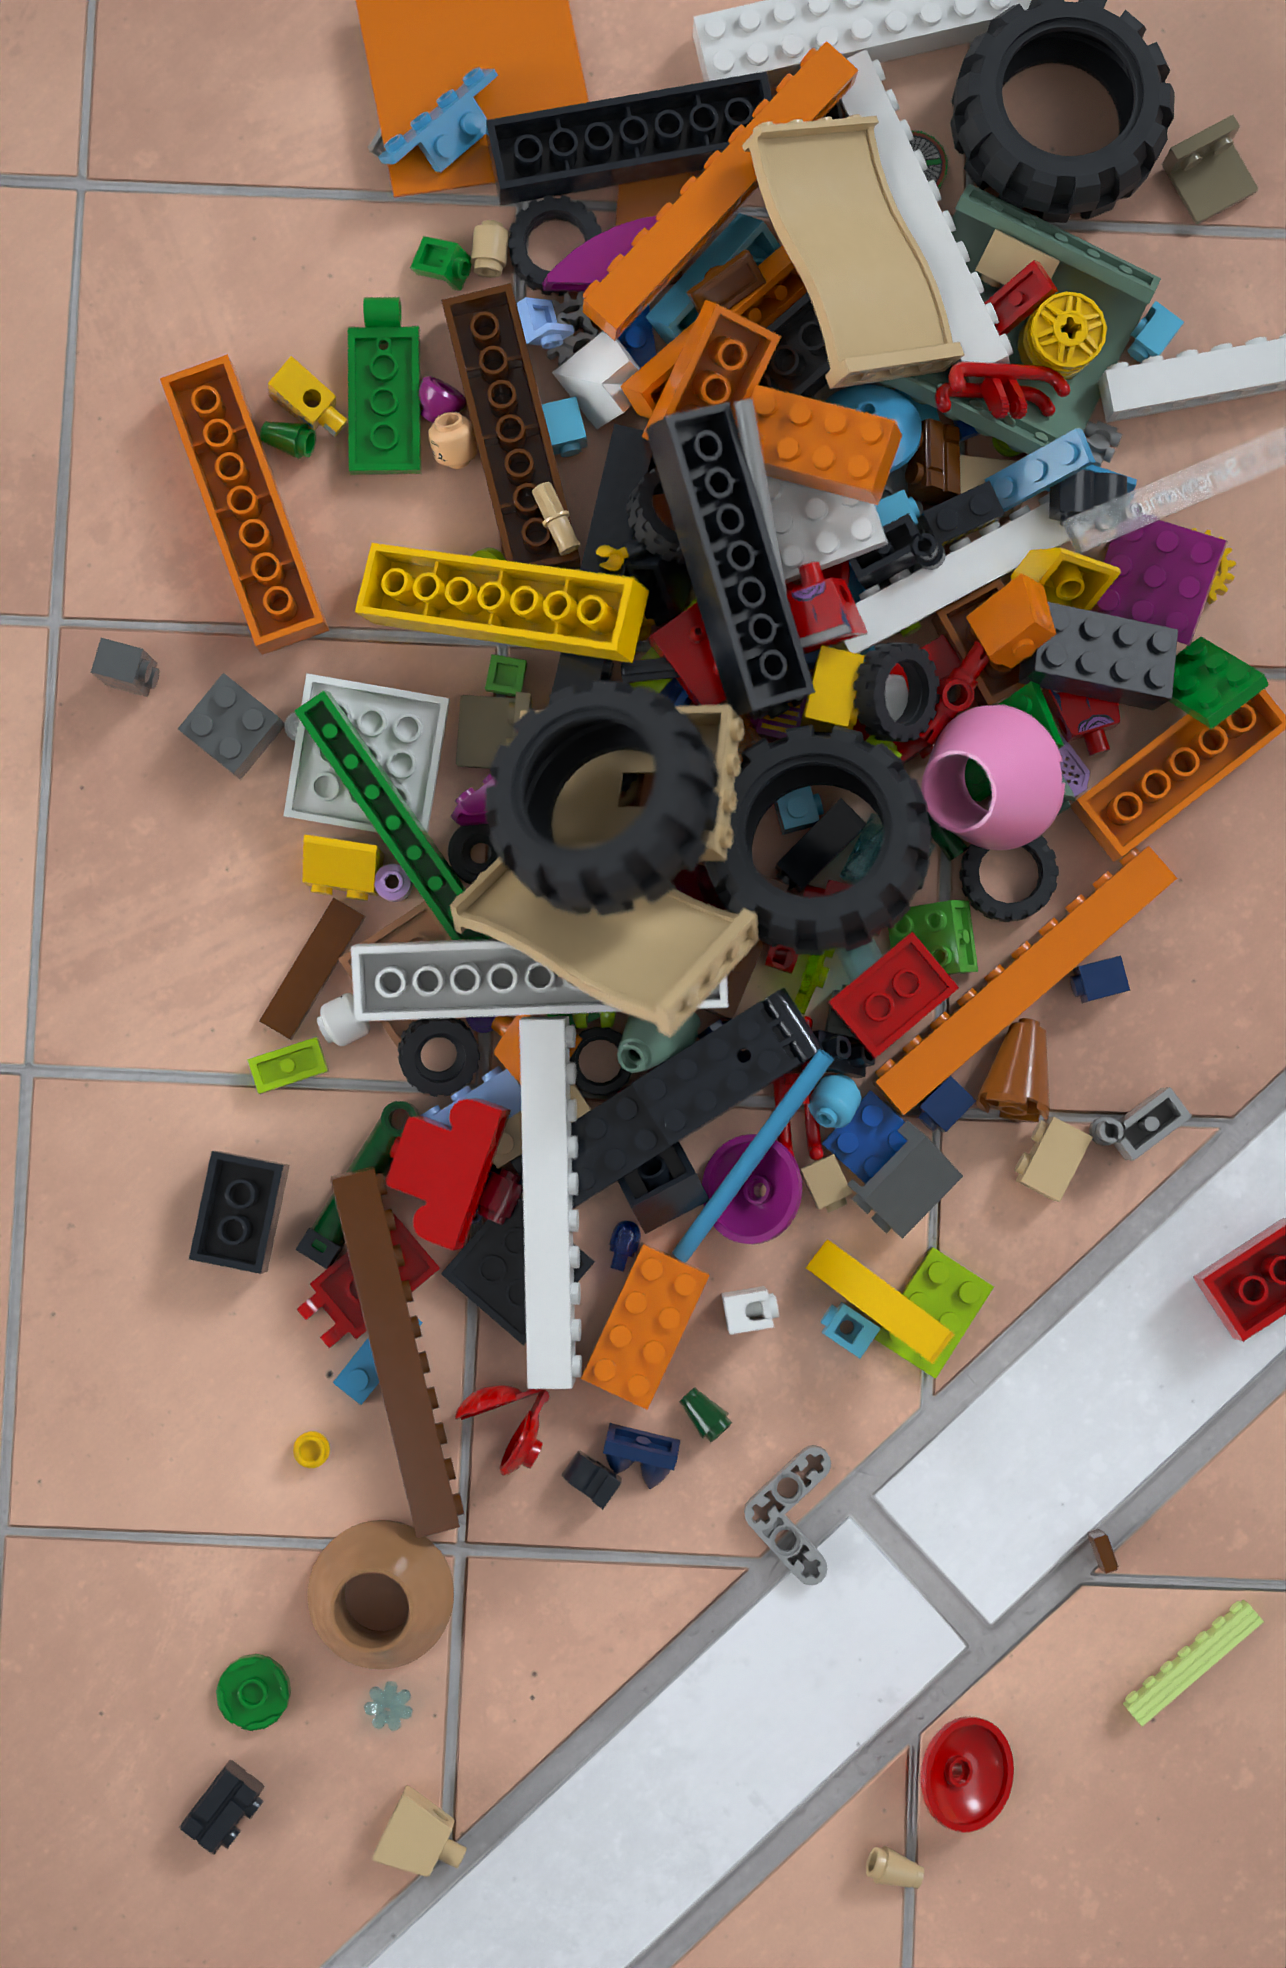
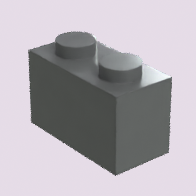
(125, 667)

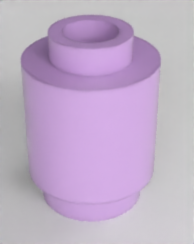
(399, 893)

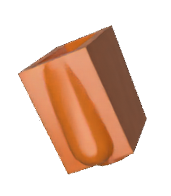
(1013, 621)

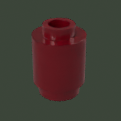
(500, 1196)

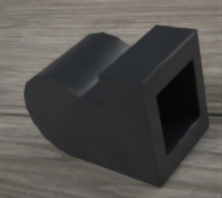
(592, 1478)

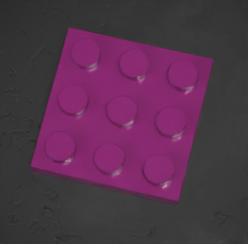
(1162, 576)

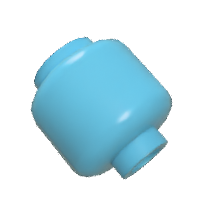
(834, 1101)

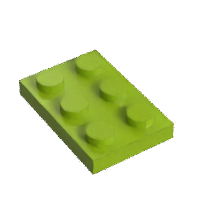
(948, 1295)

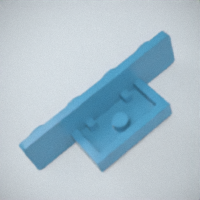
(447, 128)

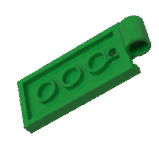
(384, 392)

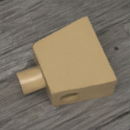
(418, 1836)

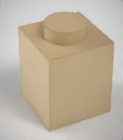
(826, 1183)

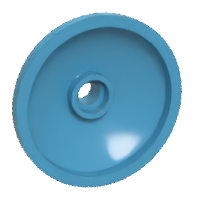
(888, 404)

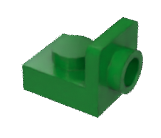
(442, 261)

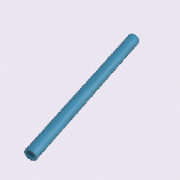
(752, 1155)

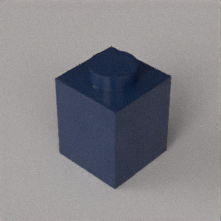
(1099, 979)
(944, 1105)

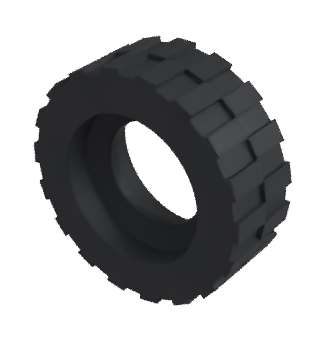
(445, 1081)

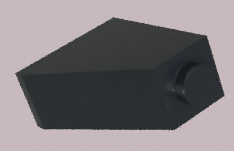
(819, 846)

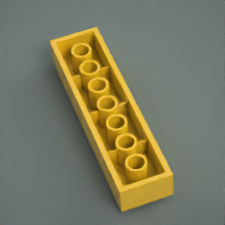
(503, 601)

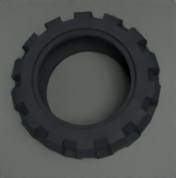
(1076, 36)
(556, 745)
(872, 903)

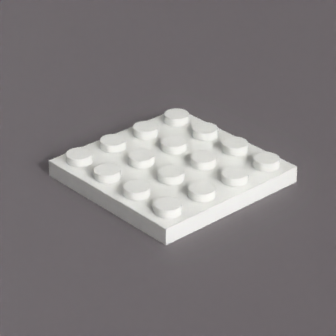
(821, 526)
(401, 732)

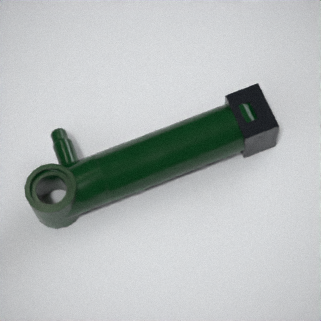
(326, 1238)

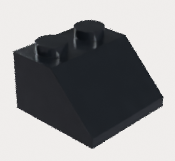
(663, 1189)

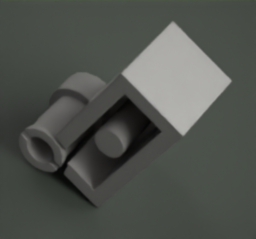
(1142, 1125)

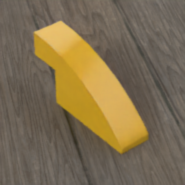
(880, 1301)

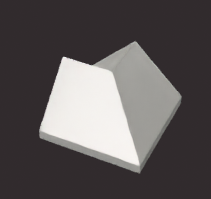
(596, 378)

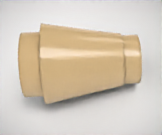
(893, 1869)

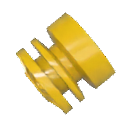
(1045, 344)

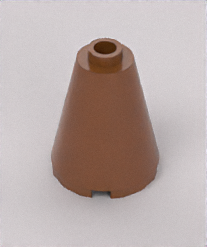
(1019, 1075)

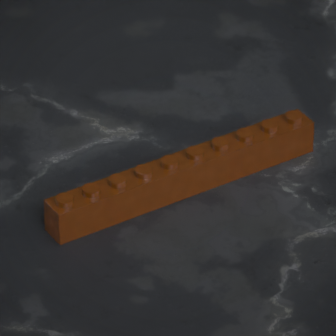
(395, 1351)

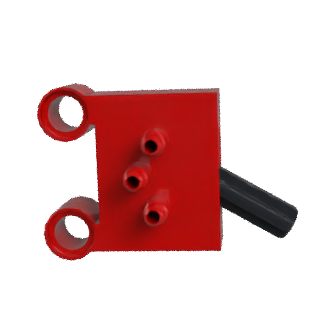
(683, 656)

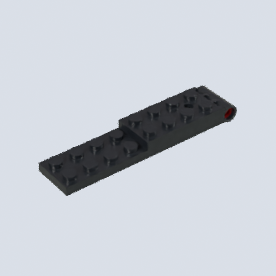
(688, 1092)

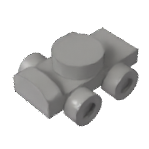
(1100, 439)

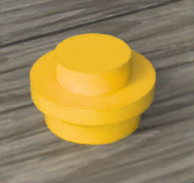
(311, 1449)

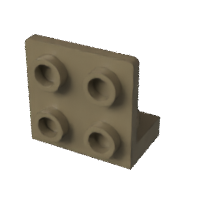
(1209, 171)
(485, 725)

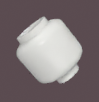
(338, 1021)

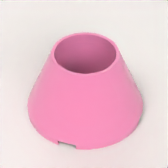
(1021, 768)

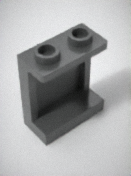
(907, 1184)

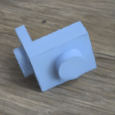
(540, 323)

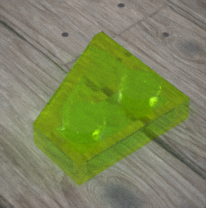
(812, 977)

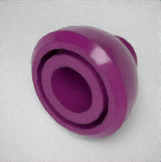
(439, 398)

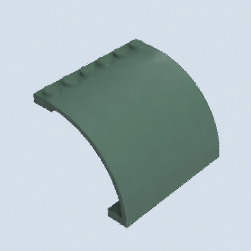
(1111, 282)

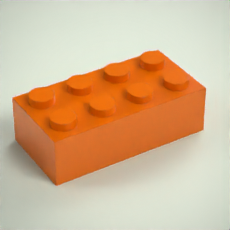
(717, 364)
(825, 444)
(645, 1326)

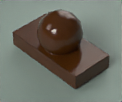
(728, 282)

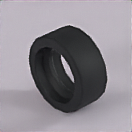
(587, 1085)

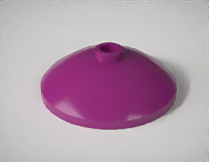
(749, 1215)

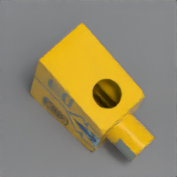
(295, 387)

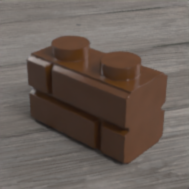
(935, 467)

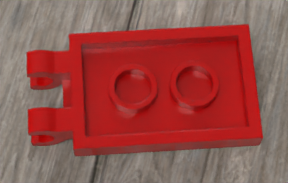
(338, 1292)

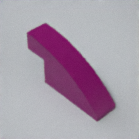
(593, 257)

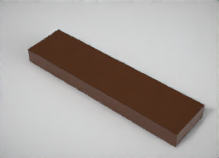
(312, 969)

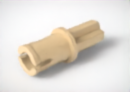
(555, 518)

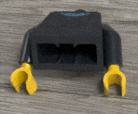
(665, 581)

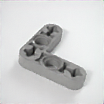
(779, 1521)

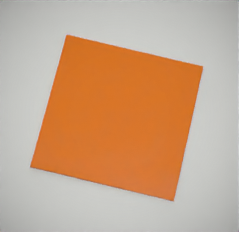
(428, 47)

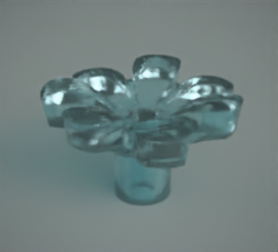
(392, 1700)

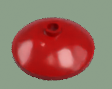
(980, 1775)

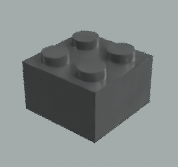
(231, 726)

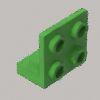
(945, 932)

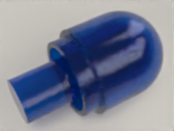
(624, 1243)

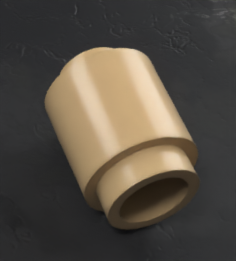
(489, 248)

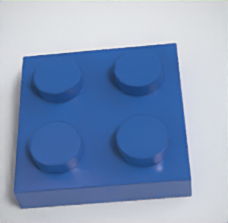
(868, 1139)

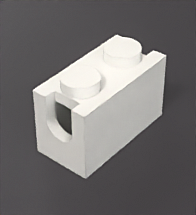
(749, 1309)

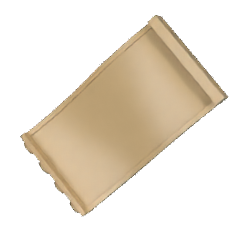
(852, 250)
(640, 961)

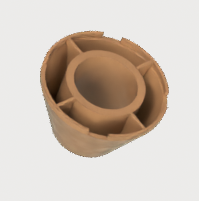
(396, 1552)

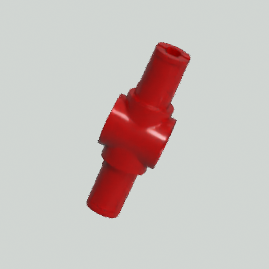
(966, 678)

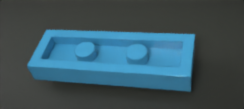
(1042, 469)

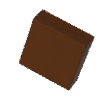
(1103, 1551)

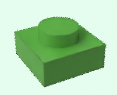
(505, 675)

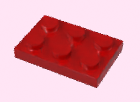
(893, 995)

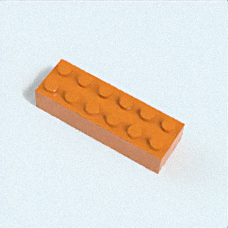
(1174, 773)

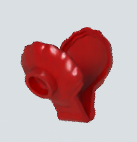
(523, 1446)

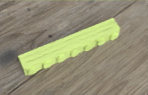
(1192, 1662)

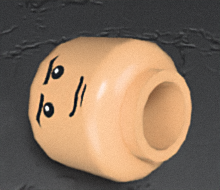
(453, 440)

